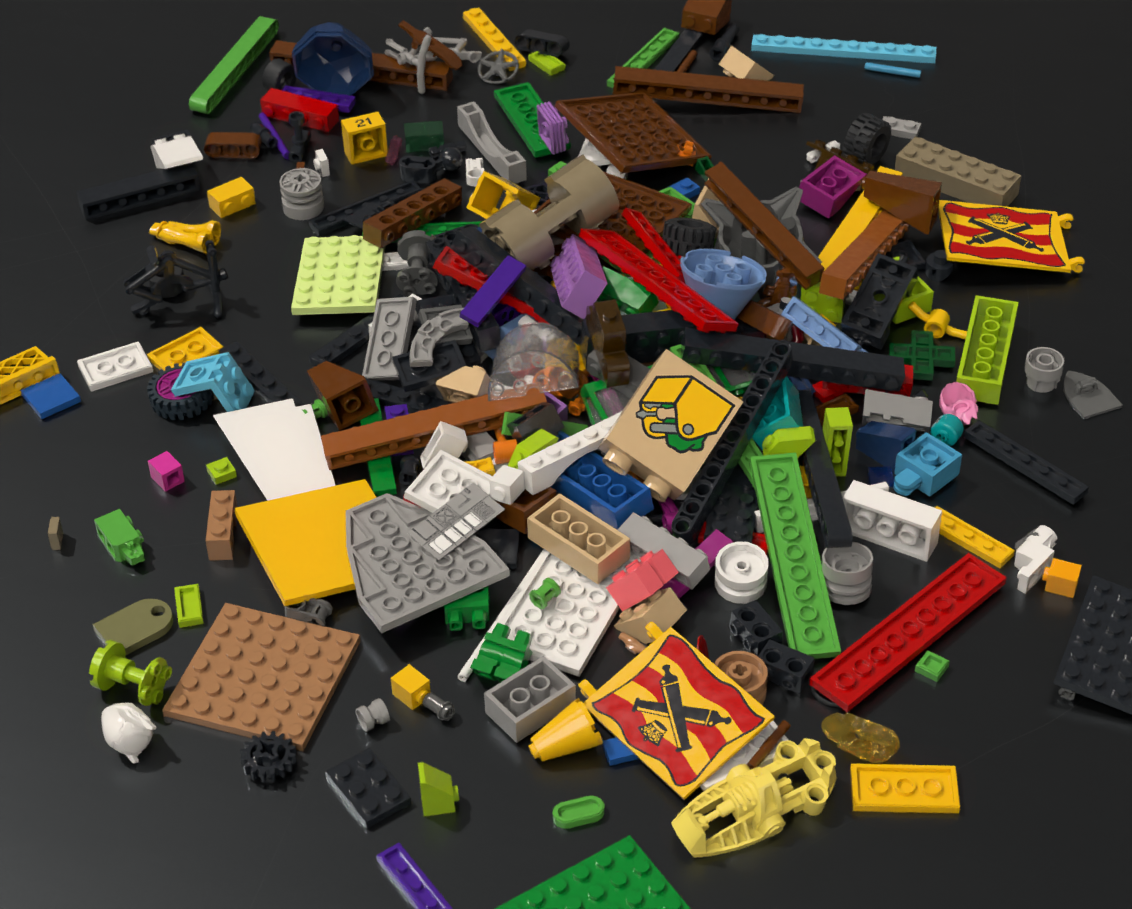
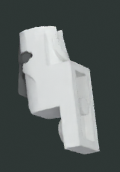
(1033, 555)

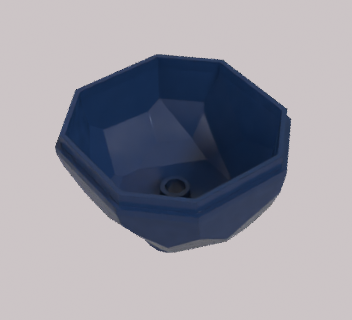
(332, 67)

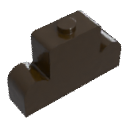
(609, 340)

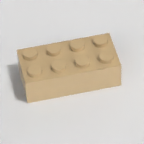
(578, 538)

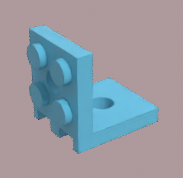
(221, 376)

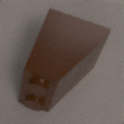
(706, 15)
(342, 393)

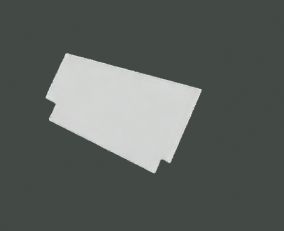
(279, 447)

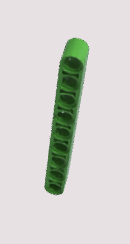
(233, 65)

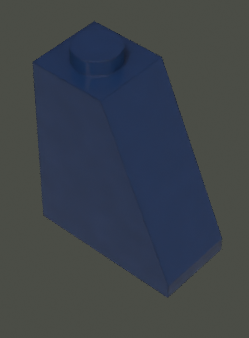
(884, 441)

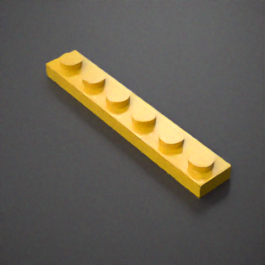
(492, 36)

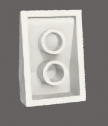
(175, 152)

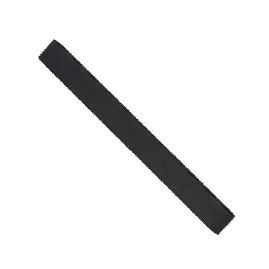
(732, 442)
(823, 481)

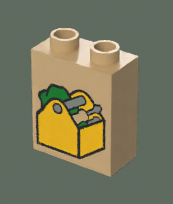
(669, 427)

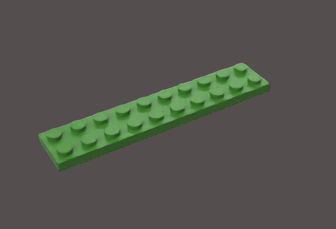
(794, 555)

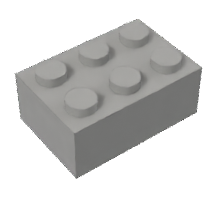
(529, 698)

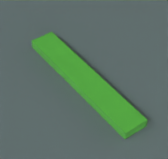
(650, 52)

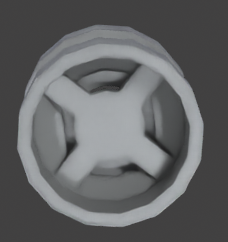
(372, 714)

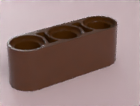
(232, 145)

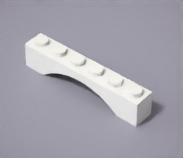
(548, 464)

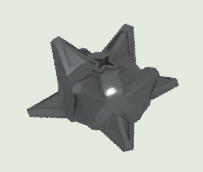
(741, 242)

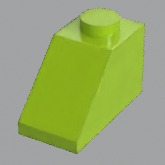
(789, 440)
(532, 445)
(436, 791)

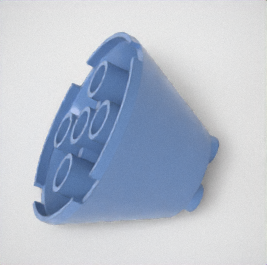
(723, 278)

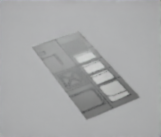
(456, 521)

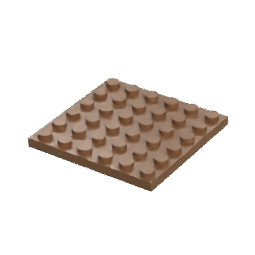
(262, 675)

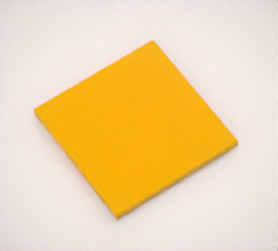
(305, 540)

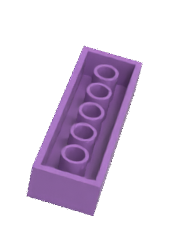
(577, 276)

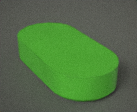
(578, 812)

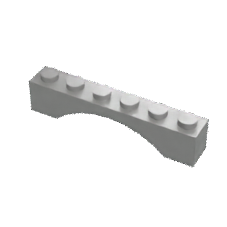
(474, 124)

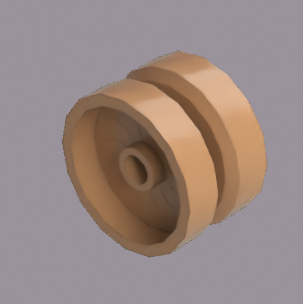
(746, 671)

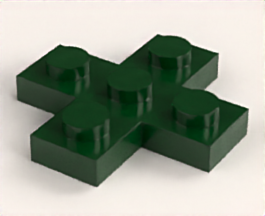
(923, 354)

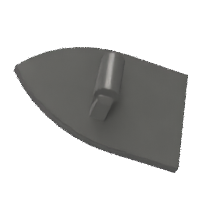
(1088, 395)

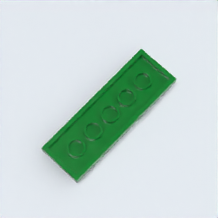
(520, 106)

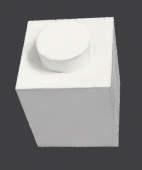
(507, 484)

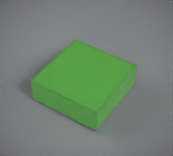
(932, 666)

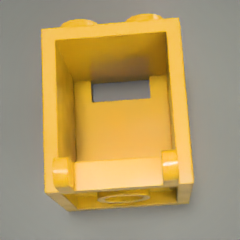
(489, 191)

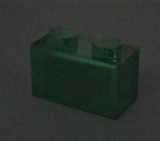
(423, 135)

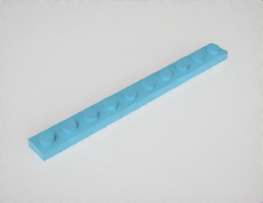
(848, 49)

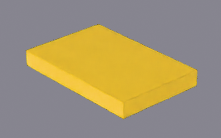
(188, 347)

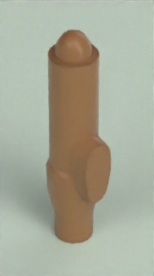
(631, 643)

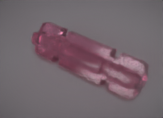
(393, 150)

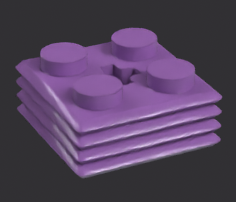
(552, 127)

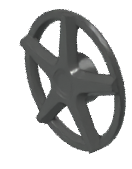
(498, 67)

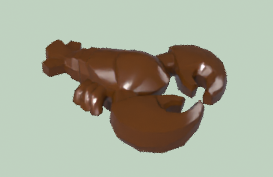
(780, 289)

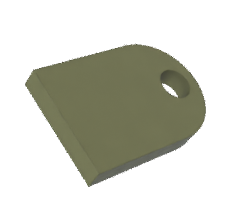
(135, 624)

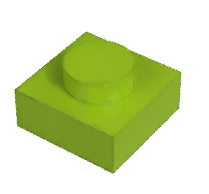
(221, 470)

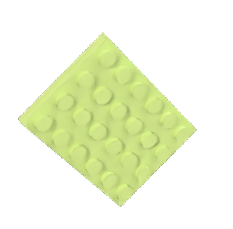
(338, 276)

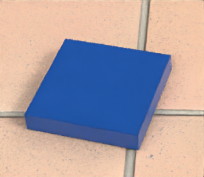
(50, 396)

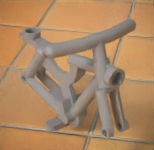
(425, 55)

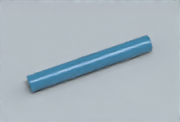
(893, 70)

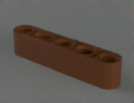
(765, 320)

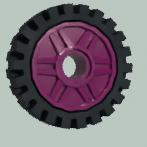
(167, 404)

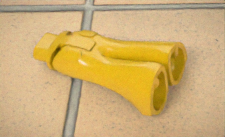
(189, 235)

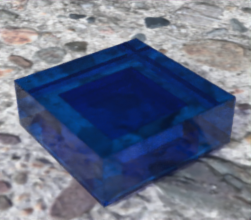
(880, 475)

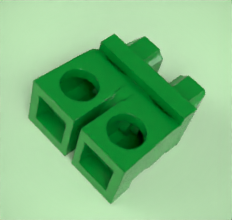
(468, 609)
(501, 656)

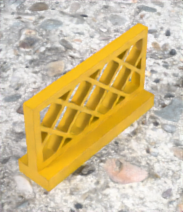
(24, 376)

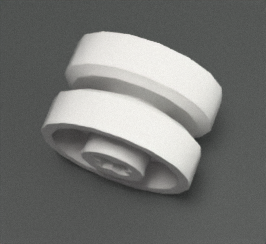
(741, 572)

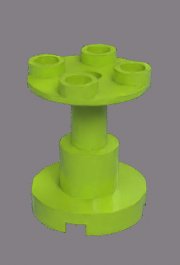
(111, 667)

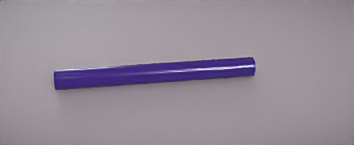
(281, 146)

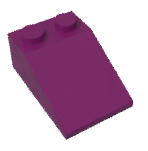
(830, 186)

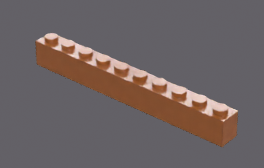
(858, 257)
(417, 428)

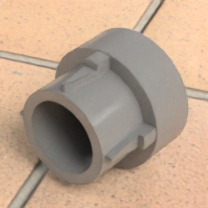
(1043, 369)

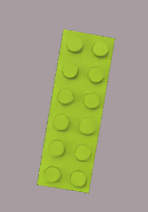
(987, 347)

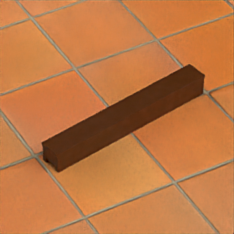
(764, 225)

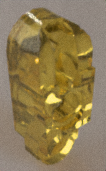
(871, 735)

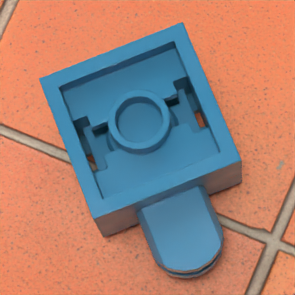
(925, 466)

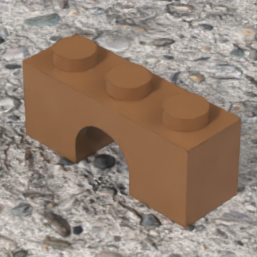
(220, 525)

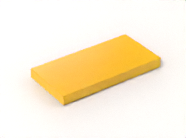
(904, 788)

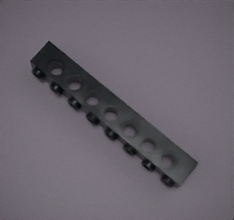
(488, 333)

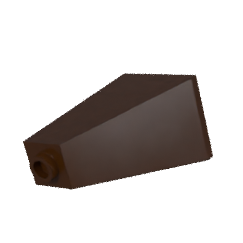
(905, 197)

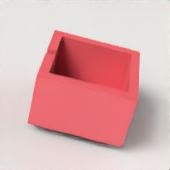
(641, 579)

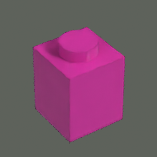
(166, 471)

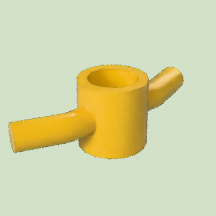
(937, 322)

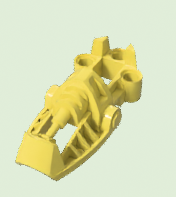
(757, 800)

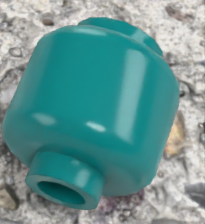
(947, 429)

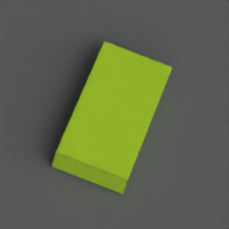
(547, 63)
(188, 605)

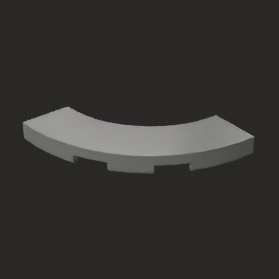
(431, 333)

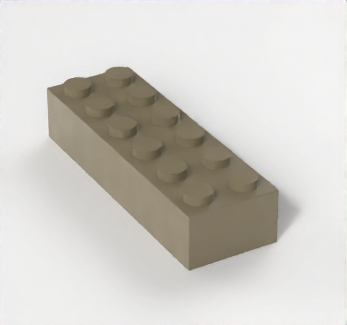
(960, 174)

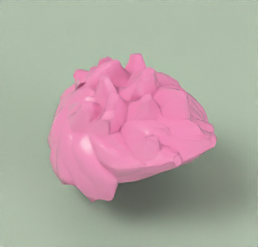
(959, 401)

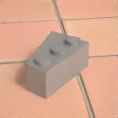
(897, 410)

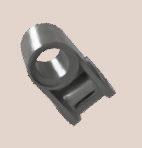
(309, 611)

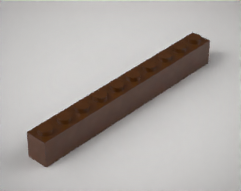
(386, 68)
(709, 89)

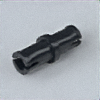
(267, 138)

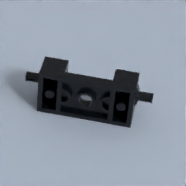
(869, 319)

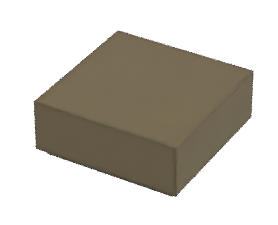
(55, 533)

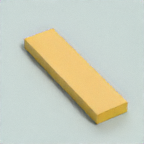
(974, 540)

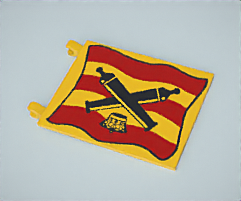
(1006, 236)
(676, 711)

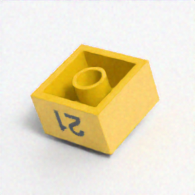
(364, 137)

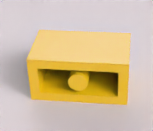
(231, 197)

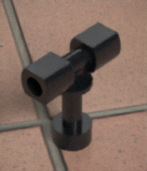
(300, 139)

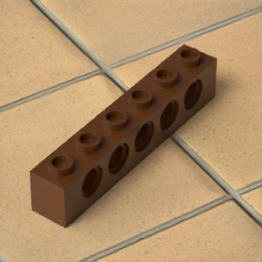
(412, 213)

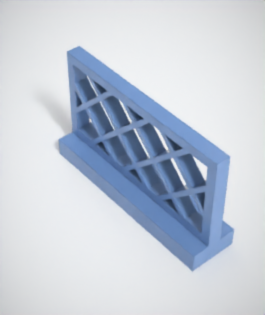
(818, 327)

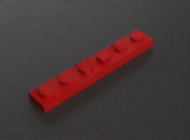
(653, 242)

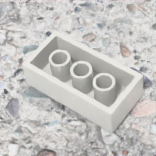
(892, 520)

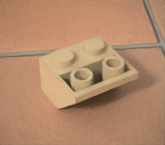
(661, 608)

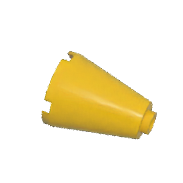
(566, 733)

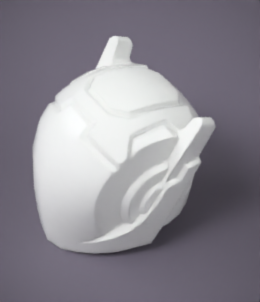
(127, 729)

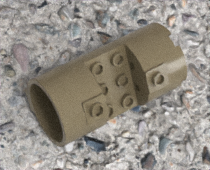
(578, 197)

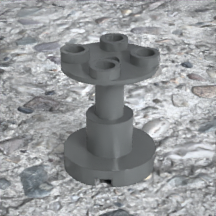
(415, 278)

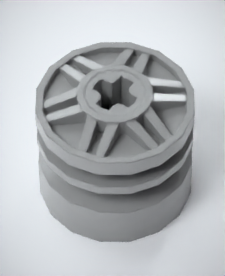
(301, 194)
(848, 573)

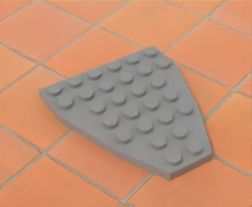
(400, 577)

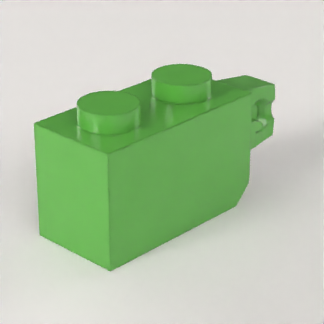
(120, 537)

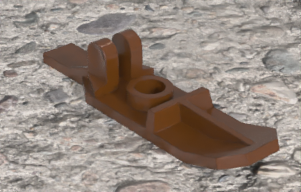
(436, 47)

